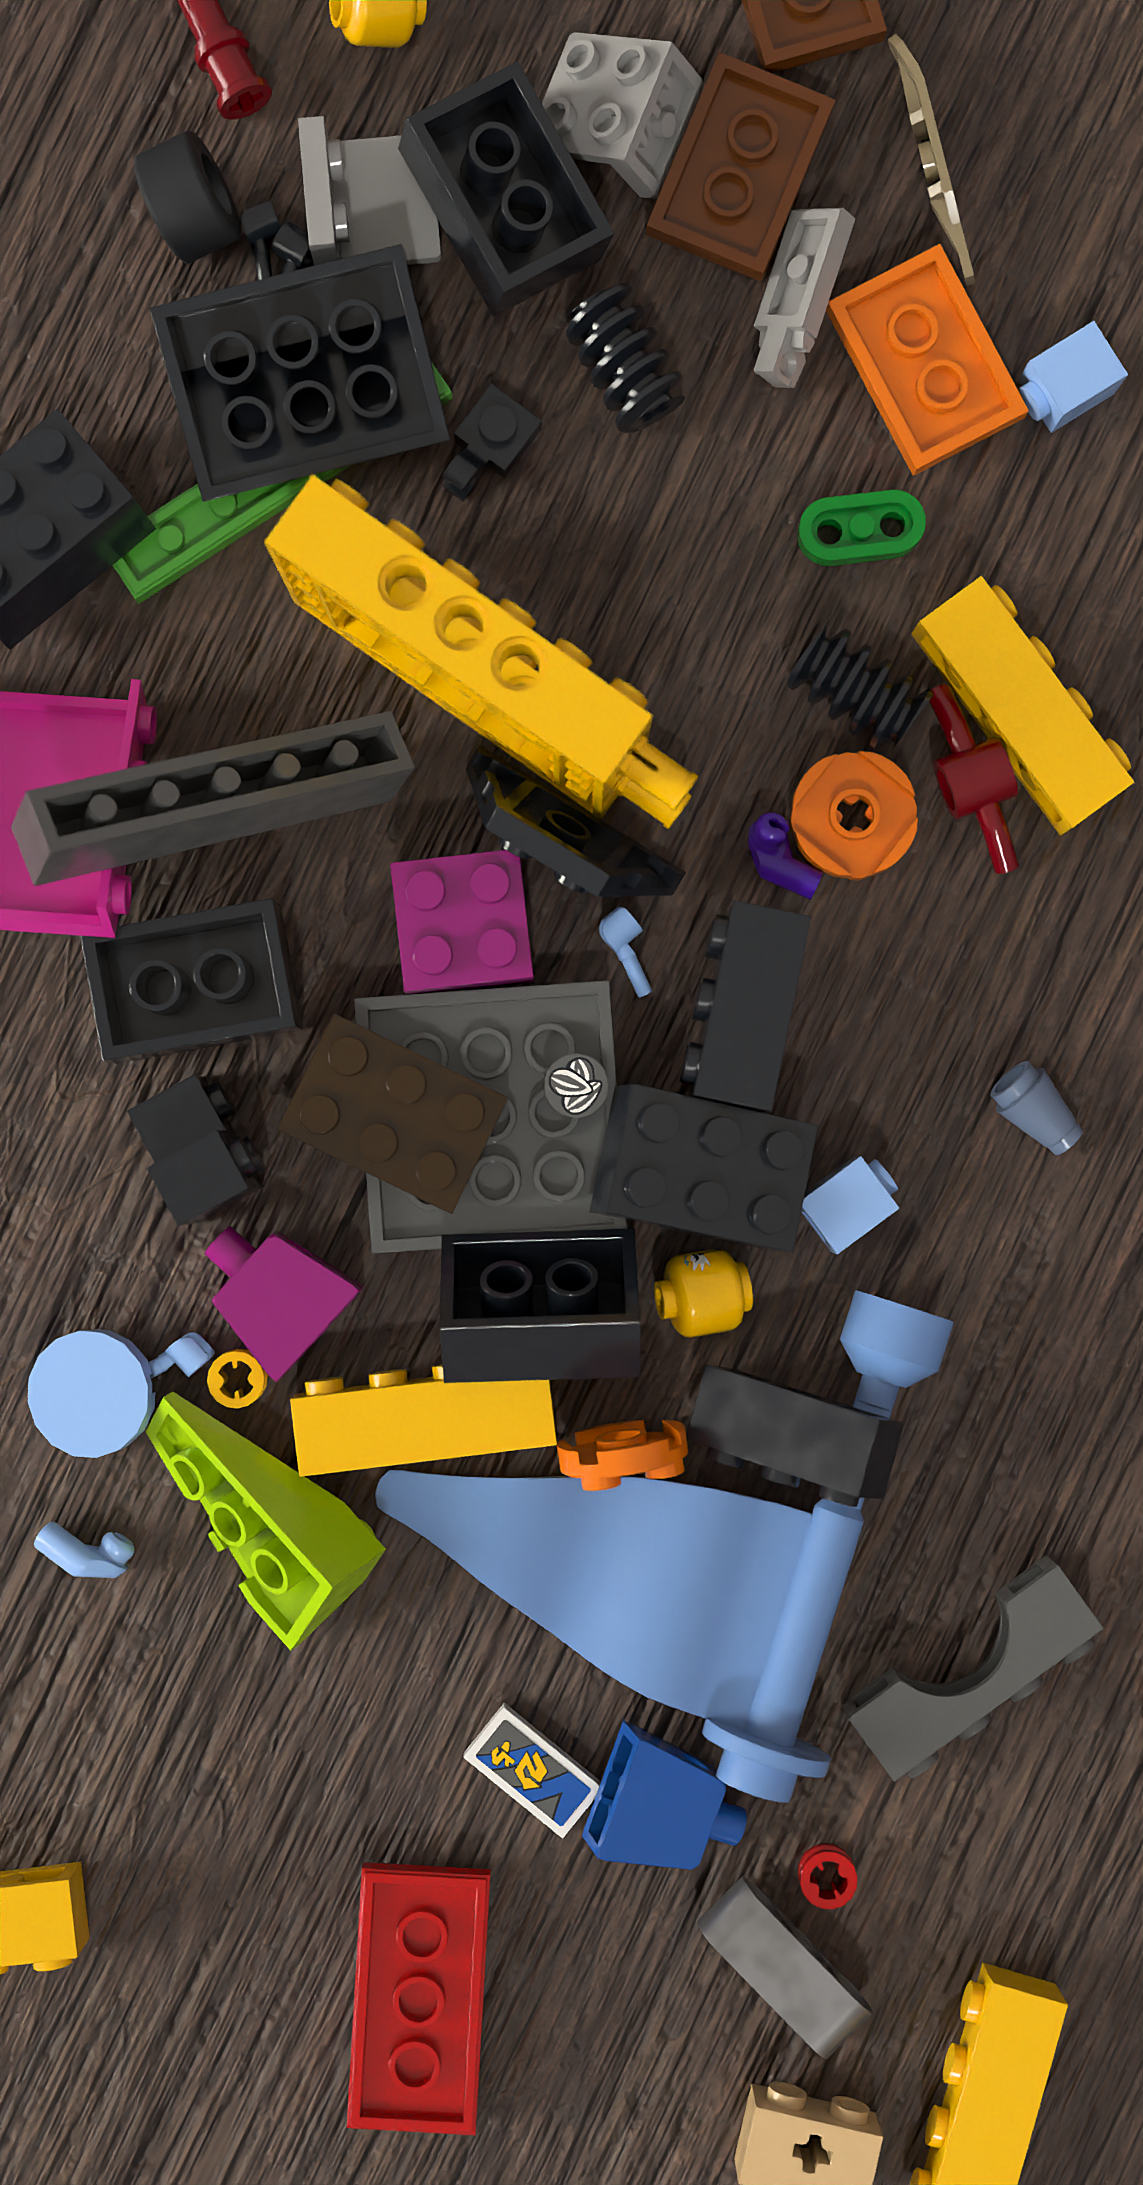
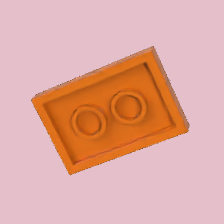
(926, 359)

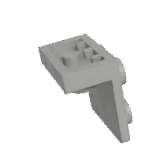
(623, 105)
(362, 198)

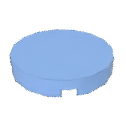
(91, 1393)

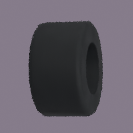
(187, 197)

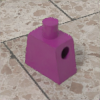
(278, 1296)

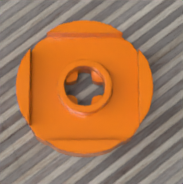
(890, 812)
(621, 1450)

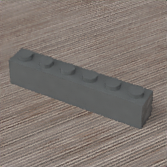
(209, 797)

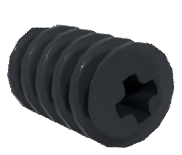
(621, 359)
(858, 688)

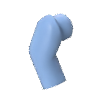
(85, 1560)

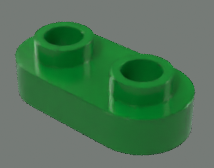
(858, 524)

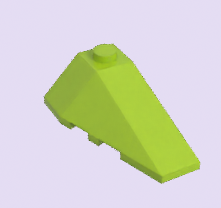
(285, 1532)

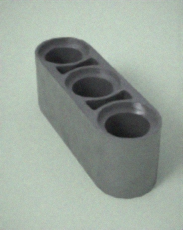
(784, 1967)

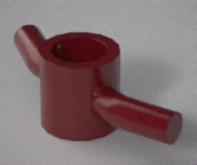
(975, 778)

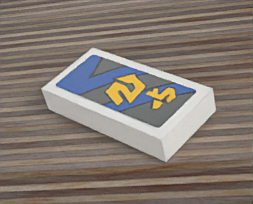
(533, 1770)

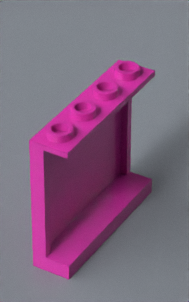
(52, 743)

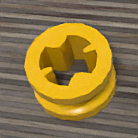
(218, 1378)

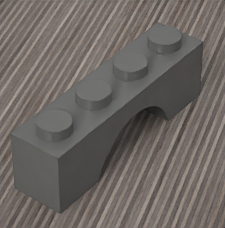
(1038, 1626)

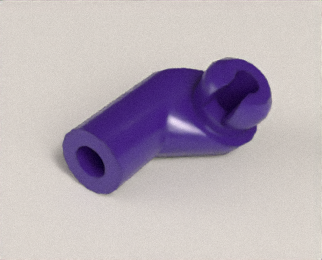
(774, 857)

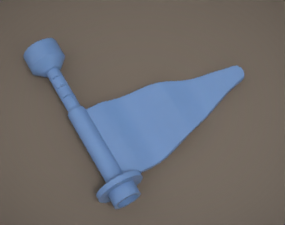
(683, 1584)

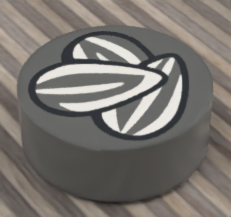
(576, 1085)

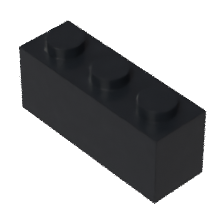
(794, 1435)

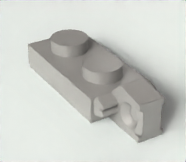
(799, 291)

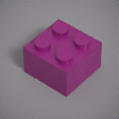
(462, 922)

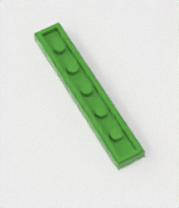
(196, 530)

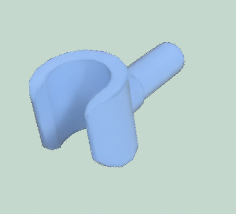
(617, 931)
(188, 1353)

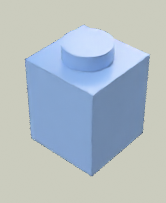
(1071, 377)
(849, 1202)

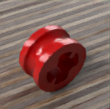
(839, 1894)

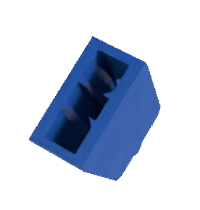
(659, 1805)

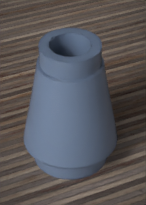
(1036, 1107)

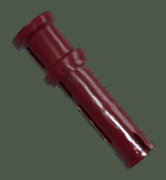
(223, 55)

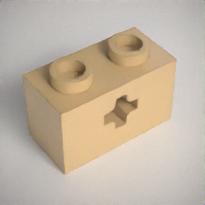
(784, 2117)

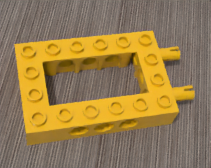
(472, 654)

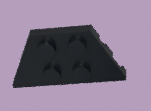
(563, 835)

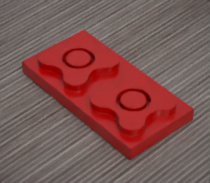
(418, 1998)

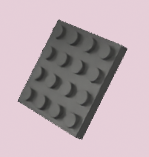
(537, 1162)

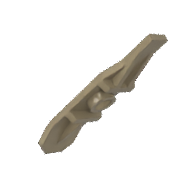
(931, 152)

